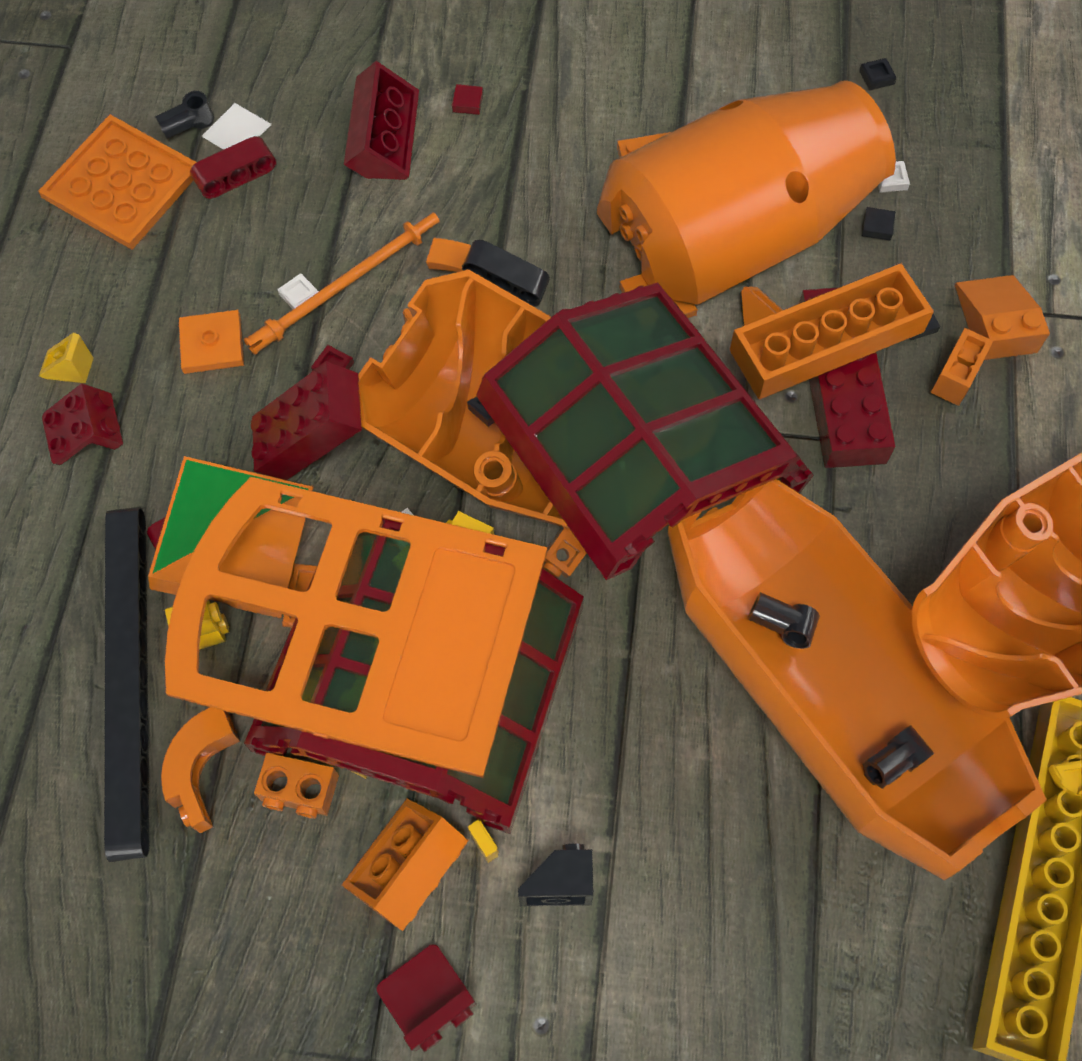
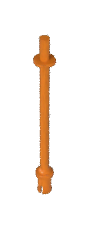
(275, 329)

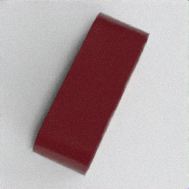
(232, 167)

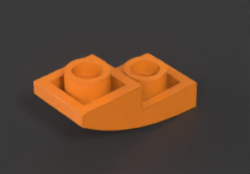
(447, 255)

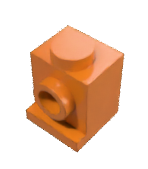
(575, 553)

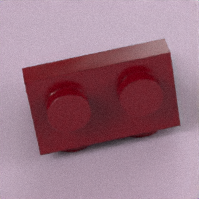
(80, 419)
(426, 998)

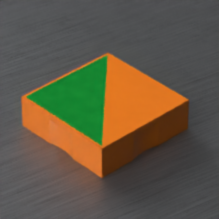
(262, 551)

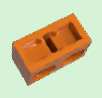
(962, 366)
(299, 777)

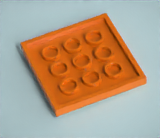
(119, 181)

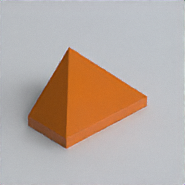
(757, 305)

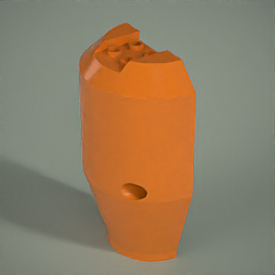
(746, 186)
(431, 372)
(1009, 604)

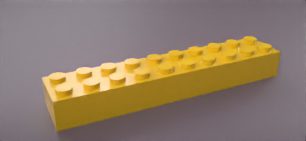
(1039, 925)

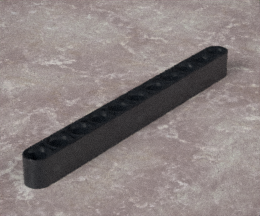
(126, 687)

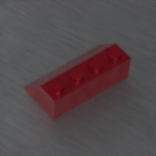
(381, 124)

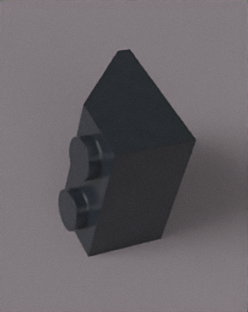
(561, 879)

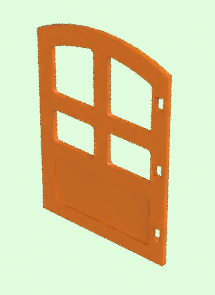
(440, 648)

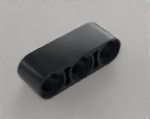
(507, 271)

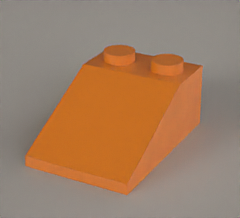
(1003, 313)

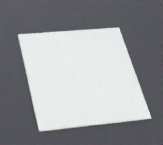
(235, 127)

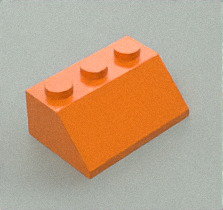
(405, 863)

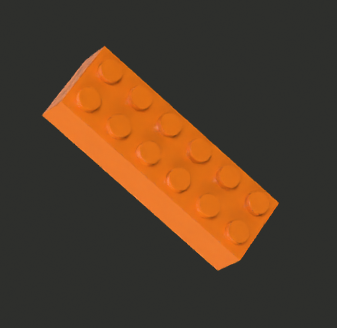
(830, 331)

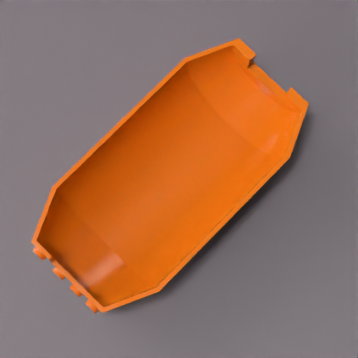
(855, 680)

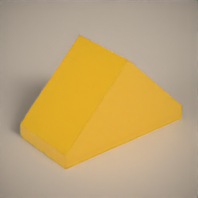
(67, 361)

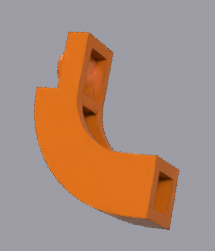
(185, 758)

